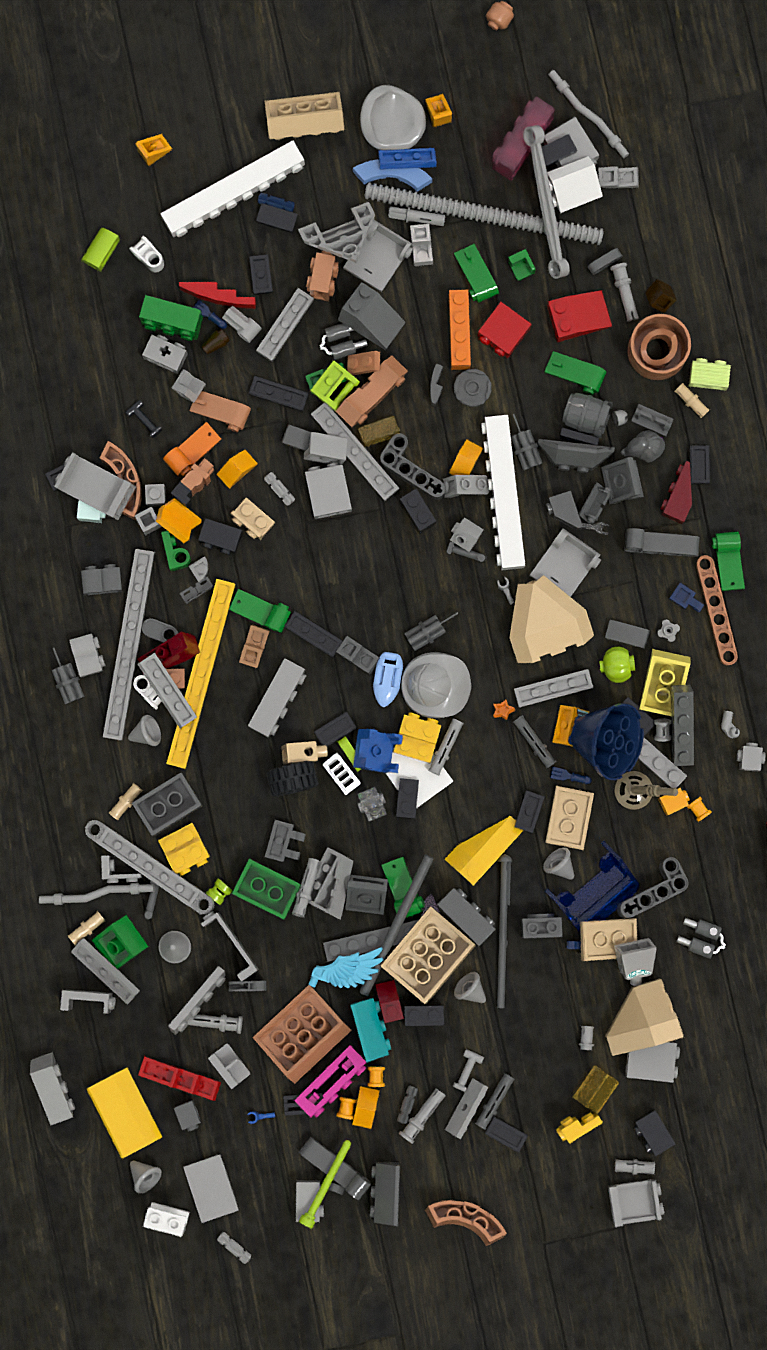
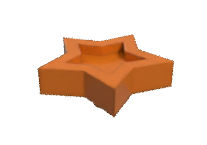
(503, 710)

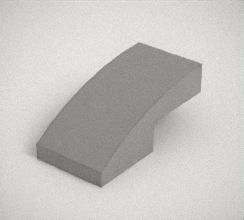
(618, 177)
(421, 244)

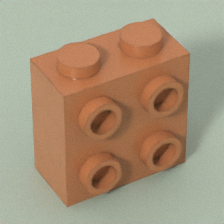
(323, 271)

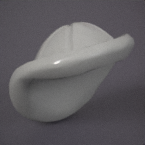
(392, 118)
(436, 685)

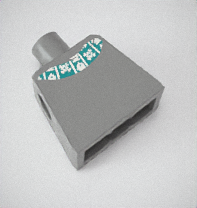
(636, 959)

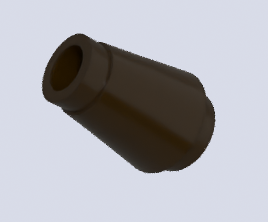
(216, 341)

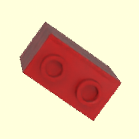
(503, 330)

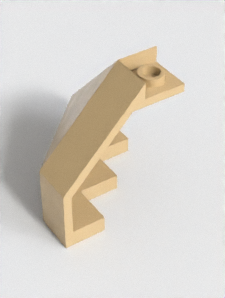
(546, 621)
(644, 1020)

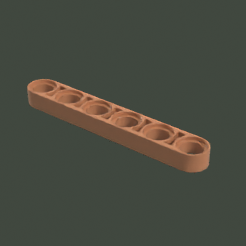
(720, 609)

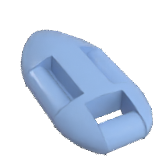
(387, 678)

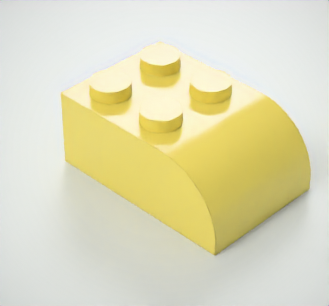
(663, 672)

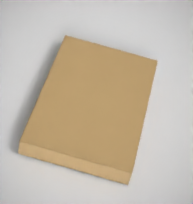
(569, 818)
(601, 935)

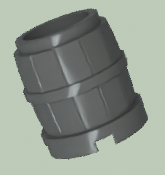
(587, 414)

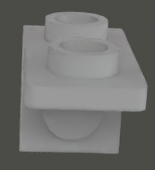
(466, 485)
(109, 865)

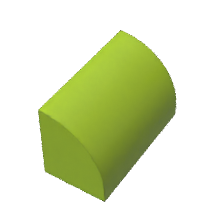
(101, 249)

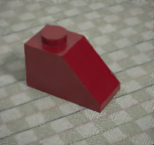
(389, 1001)

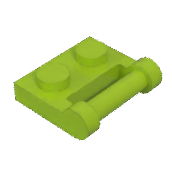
(329, 382)

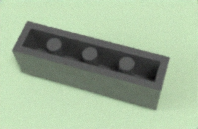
(682, 725)

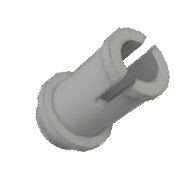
(586, 1038)

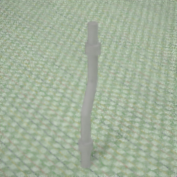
(563, 87)
(133, 888)

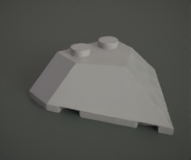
(345, 239)

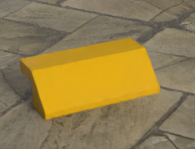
(124, 1113)

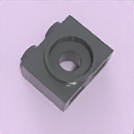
(541, 926)

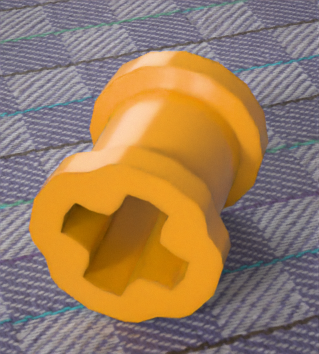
(699, 809)
(376, 1076)
(346, 1108)

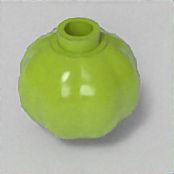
(617, 664)

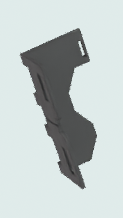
(193, 592)

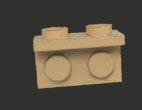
(252, 518)

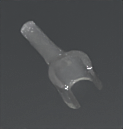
(598, 527)

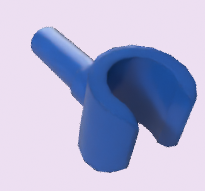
(260, 1116)

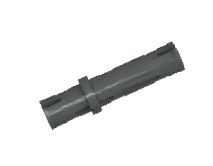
(520, 724)
(484, 1120)

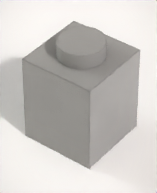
(155, 495)
(147, 521)

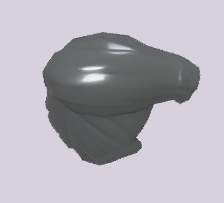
(645, 446)

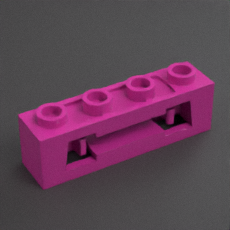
(308, 1104)

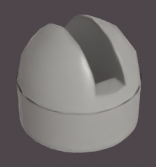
(619, 417)

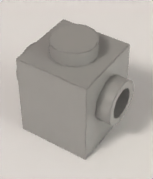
(466, 534)
(751, 757)

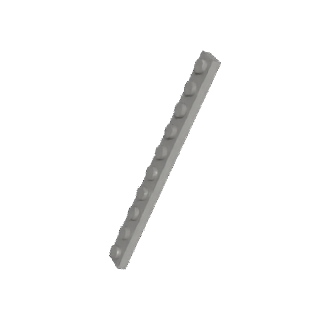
(128, 644)

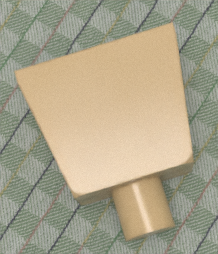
(295, 753)

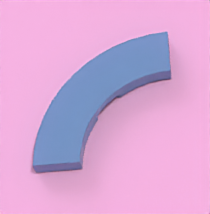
(412, 176)

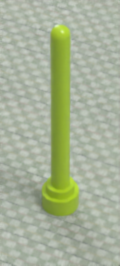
(309, 1217)

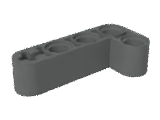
(415, 471)
(660, 543)
(651, 893)
(346, 1175)

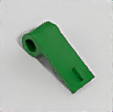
(477, 274)
(576, 371)
(729, 560)
(260, 611)
(399, 882)

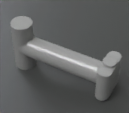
(472, 1058)

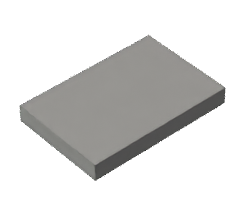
(211, 1188)

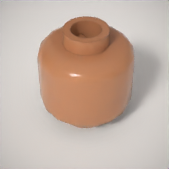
(499, 15)

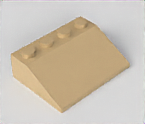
(428, 955)

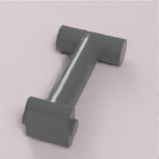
(452, 548)
(151, 902)

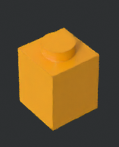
(674, 803)

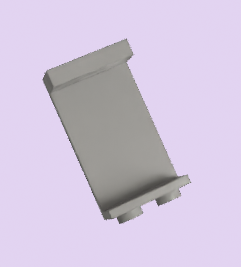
(94, 486)
(252, 966)

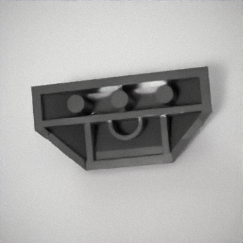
(574, 455)

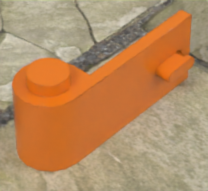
(190, 451)

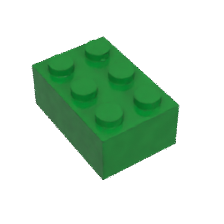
(171, 318)
(266, 889)

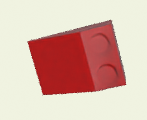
(578, 315)

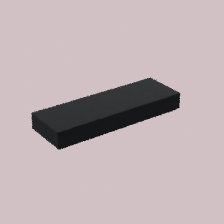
(278, 393)
(313, 634)

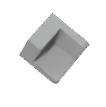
(188, 386)

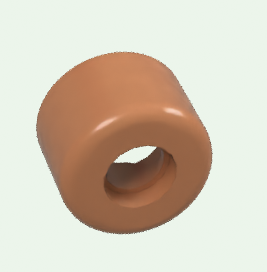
(665, 328)

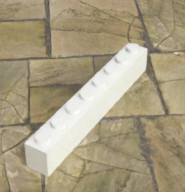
(233, 189)
(504, 492)

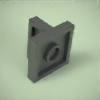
(623, 480)
(366, 894)

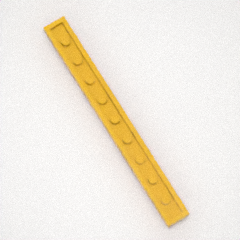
(202, 670)

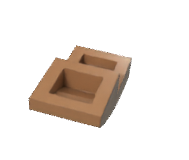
(254, 646)

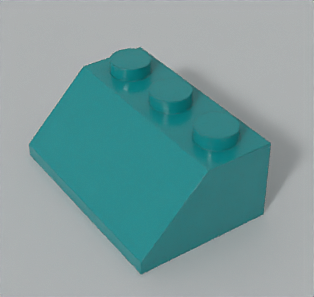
(370, 1029)

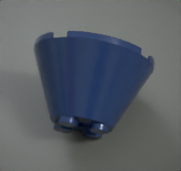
(609, 739)

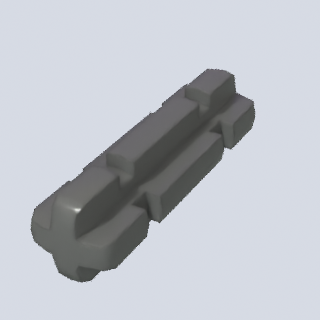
(407, 1104)

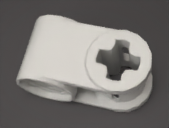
(146, 252)
(148, 693)

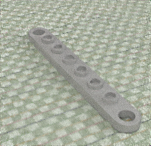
(149, 867)

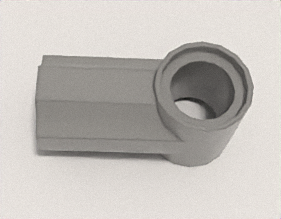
(245, 327)

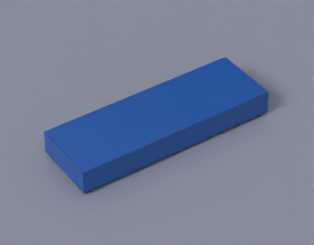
(407, 158)

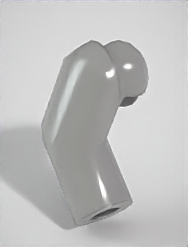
(727, 726)

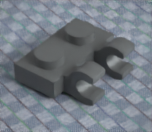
(280, 839)

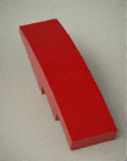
(209, 292)
(179, 1078)

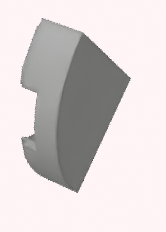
(200, 569)

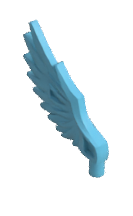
(348, 969)

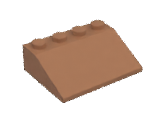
(301, 1034)

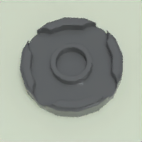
(472, 388)

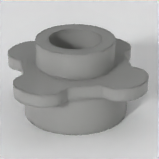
(673, 630)

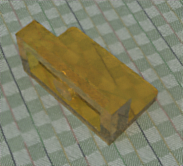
(378, 431)
(596, 1089)

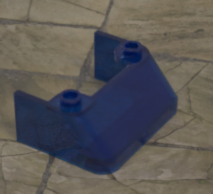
(600, 894)

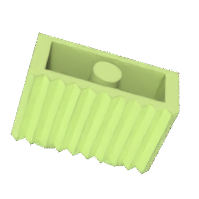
(709, 374)

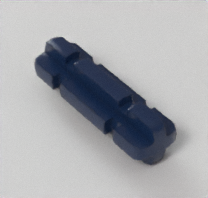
(276, 202)

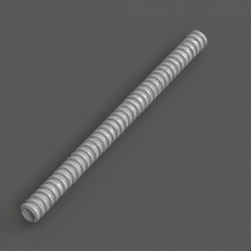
(480, 213)

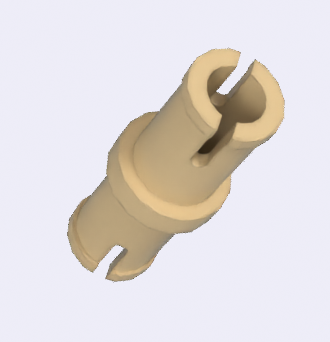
(691, 400)
(125, 801)
(86, 928)

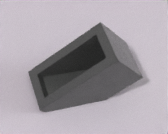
(564, 510)

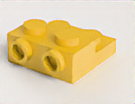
(418, 737)
(184, 849)
(573, 1129)

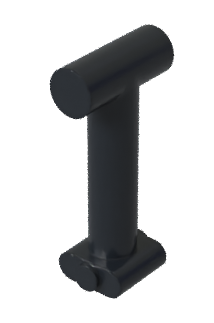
(135, 409)

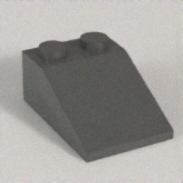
(371, 316)

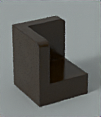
(660, 296)

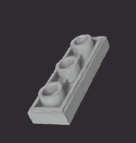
(466, 1108)

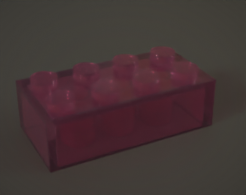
(514, 149)

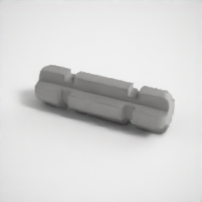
(279, 488)
(234, 1247)

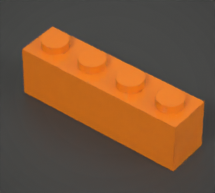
(459, 329)

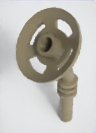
(639, 790)

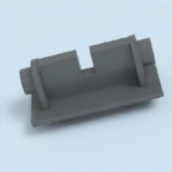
(652, 420)
(591, 508)

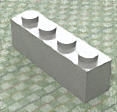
(276, 698)

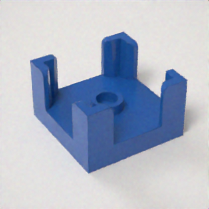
(375, 751)

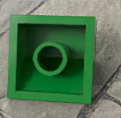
(120, 942)

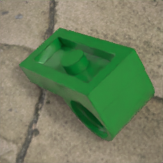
(169, 542)

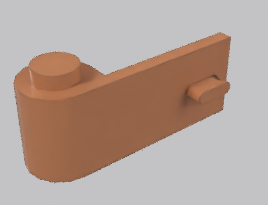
(221, 409)

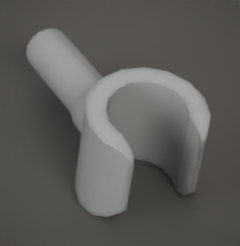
(506, 590)

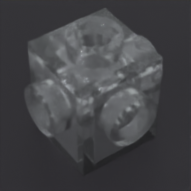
(371, 804)

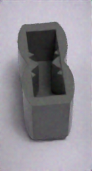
(101, 581)

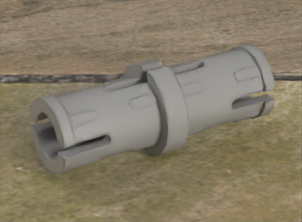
(634, 1166)

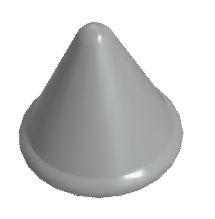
(146, 731)
(559, 863)
(174, 947)
(470, 988)
(144, 1176)

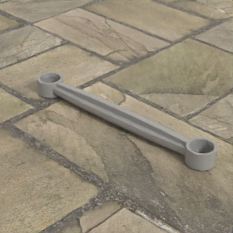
(546, 201)

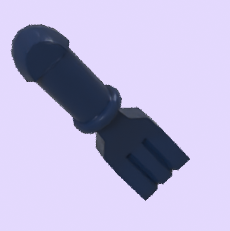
(211, 316)
(561, 774)

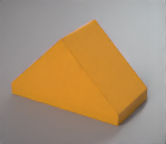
(439, 110)
(153, 148)
(466, 459)
(236, 468)
(365, 1107)

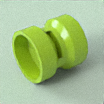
(216, 895)

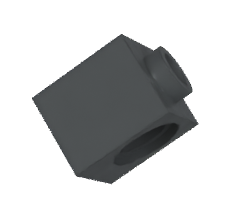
(188, 1115)

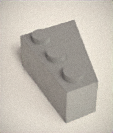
(331, 883)
(51, 1088)

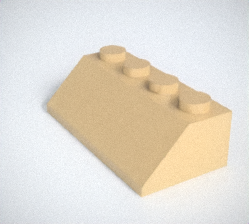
(304, 115)

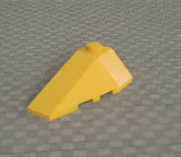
(480, 852)

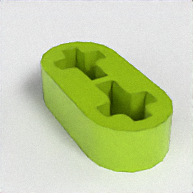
(348, 750)

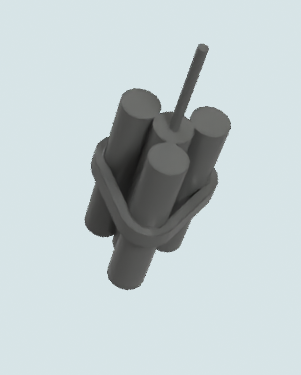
(526, 448)
(426, 632)
(67, 682)

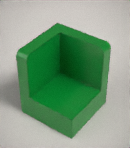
(521, 265)

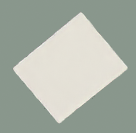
(418, 770)

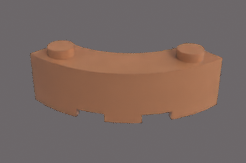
(365, 399)
(124, 469)
(469, 1216)

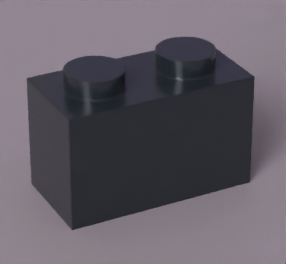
(417, 511)
(220, 536)
(424, 1015)
(654, 1133)

